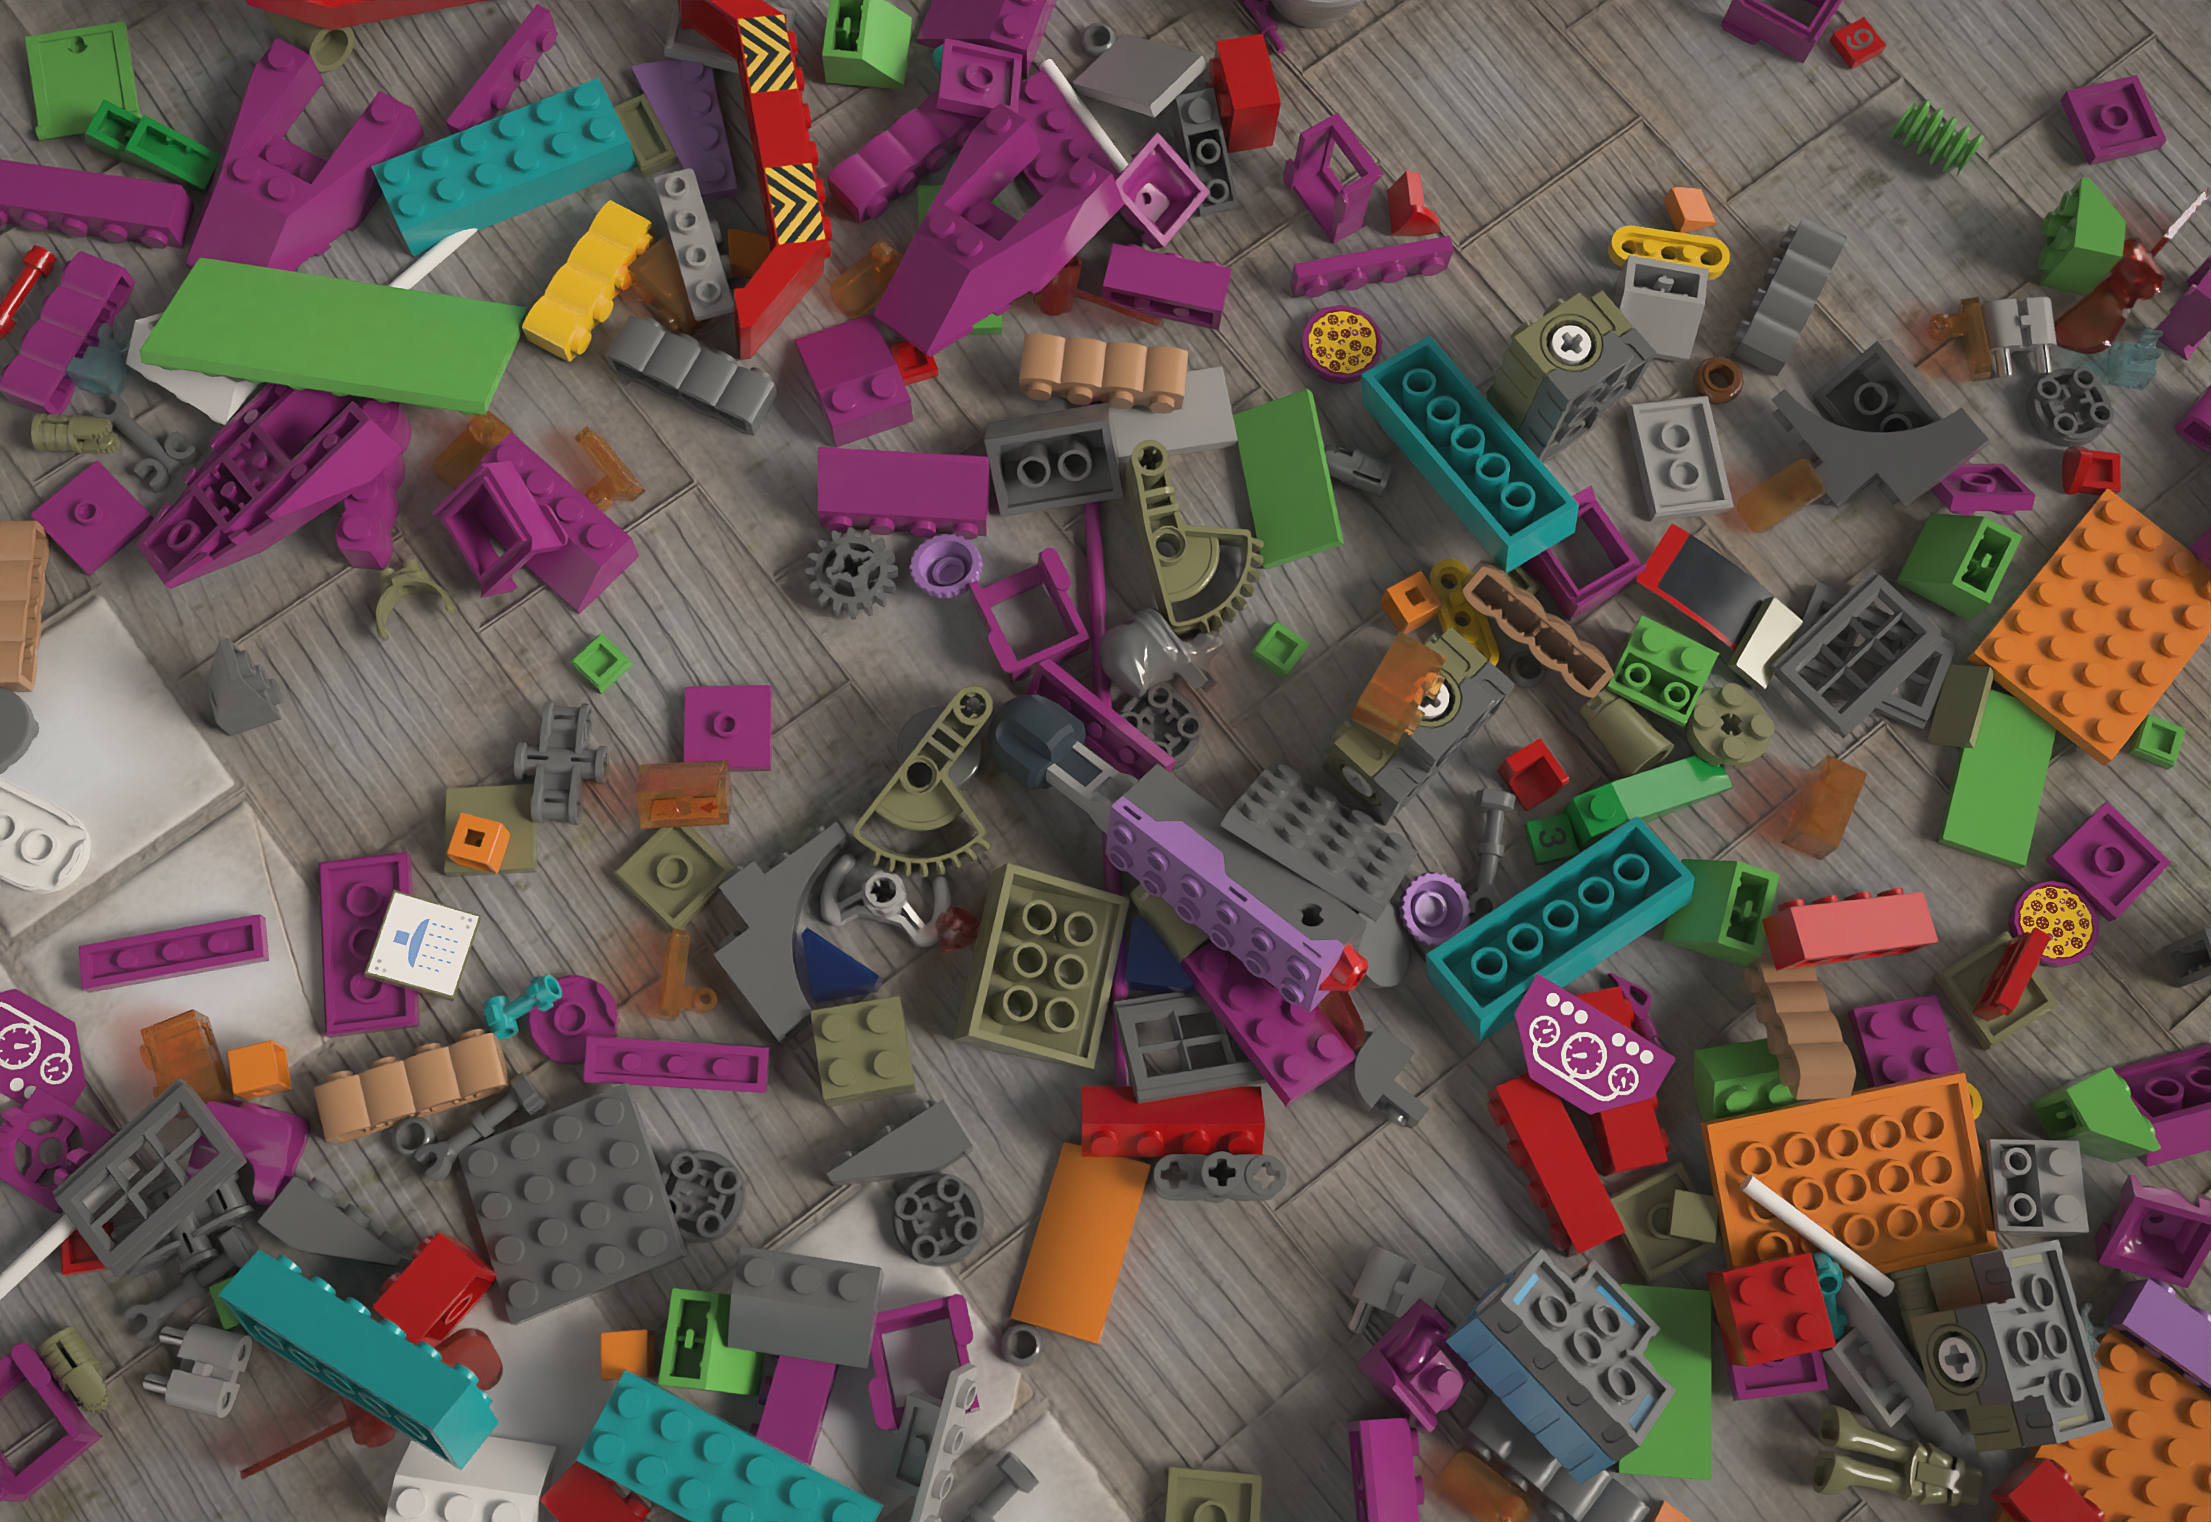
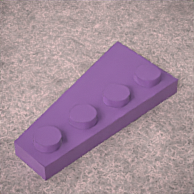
(691, 116)

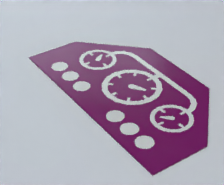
(38, 1051)
(1585, 1051)

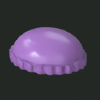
(946, 566)
(1434, 908)

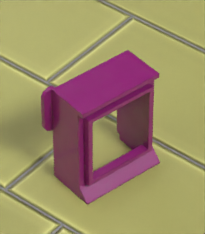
(1757, 21)
(1333, 206)
(2190, 314)
(533, 525)
(1056, 580)
(1558, 583)
(15, 1368)
(880, 1388)

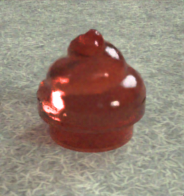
(956, 929)

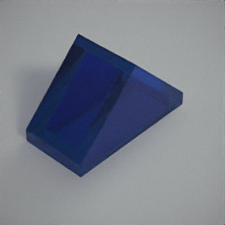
(1151, 965)
(834, 972)

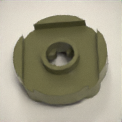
(1743, 712)

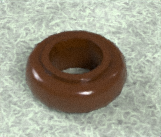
(1727, 369)

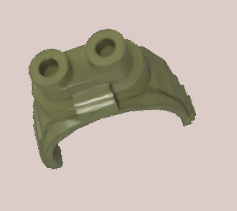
(399, 585)

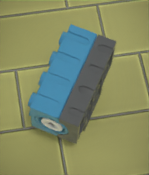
(1567, 1361)

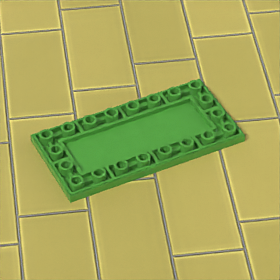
(336, 336)

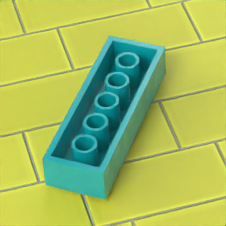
(506, 166)
(1469, 454)
(1560, 926)
(362, 1357)
(708, 1465)

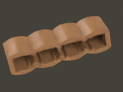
(1102, 371)
(22, 593)
(1547, 635)
(1801, 1030)
(418, 1086)

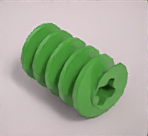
(1937, 136)

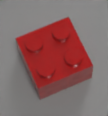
(1245, 92)
(435, 1289)
(1770, 1309)

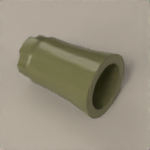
(327, 47)
(1625, 733)
(1176, 934)

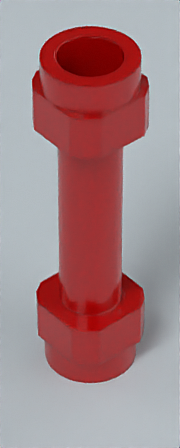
(37, 263)

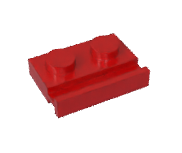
(2011, 975)

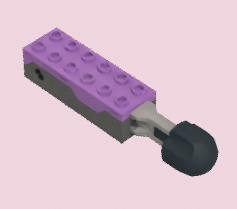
(1179, 851)

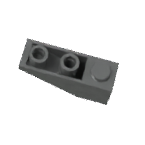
(1203, 147)
(241, 691)
(913, 1150)
(317, 1225)

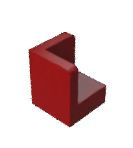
(1533, 775)

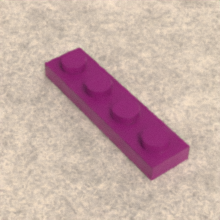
(506, 71)
(1371, 266)
(1105, 729)
(173, 953)
(676, 1063)

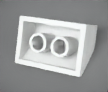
(216, 396)
(494, 1486)

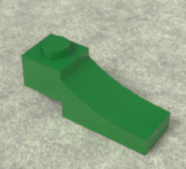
(151, 146)

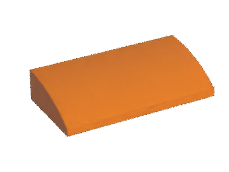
(1080, 1244)

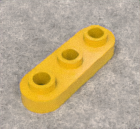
(1681, 247)
(1456, 605)

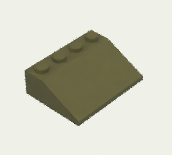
(1042, 968)

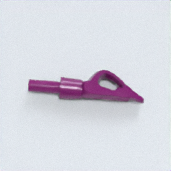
(1265, 22)
(1643, 1023)

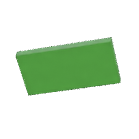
(1288, 479)
(1999, 783)
(1681, 1354)

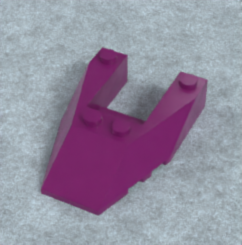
(277, 201)
(979, 258)
(251, 488)

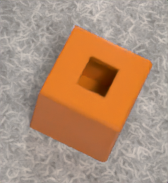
(1398, 600)
(463, 843)
(259, 1070)
(627, 1351)

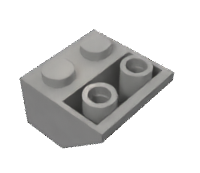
(1663, 303)
(2037, 1187)

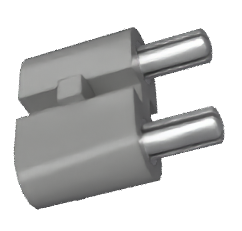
(2020, 327)
(1392, 1286)
(206, 1371)

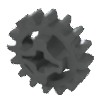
(838, 580)

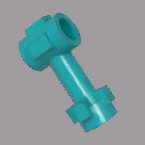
(502, 1014)
(1830, 1281)

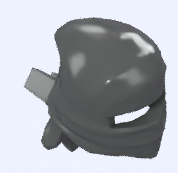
(1149, 652)

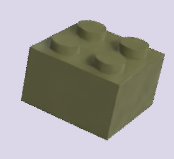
(863, 1051)

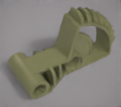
(1179, 577)
(940, 800)

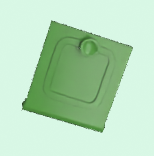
(74, 75)

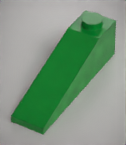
(1643, 795)

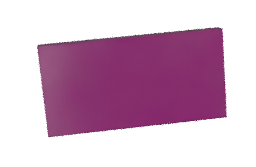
(351, 913)

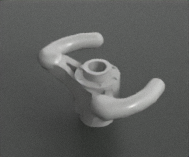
(889, 912)

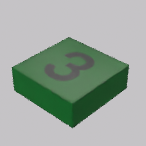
(1551, 839)

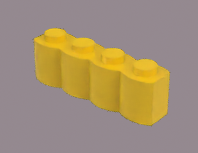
(588, 282)

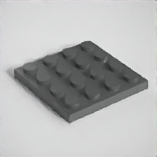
(1321, 839)
(571, 1204)

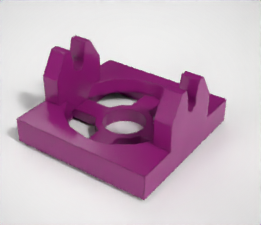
(16, 1129)

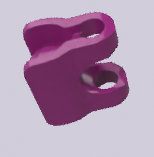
(267, 1138)

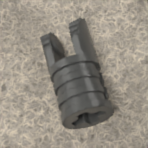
(1358, 469)

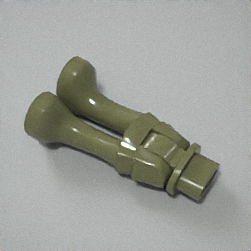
(1918, 1472)

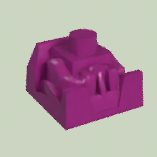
(1158, 191)
(2156, 1233)
(1417, 1367)

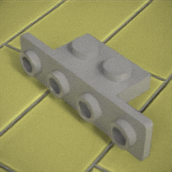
(695, 244)
(1883, 1372)
(928, 1441)

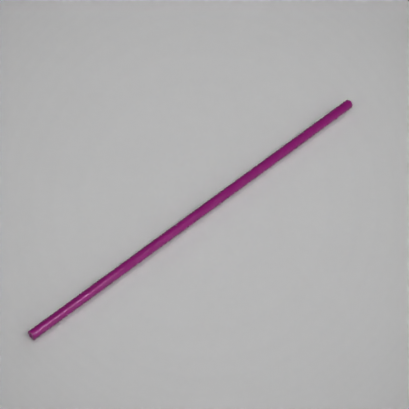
(1102, 690)

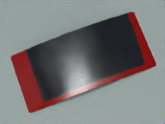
(1703, 585)

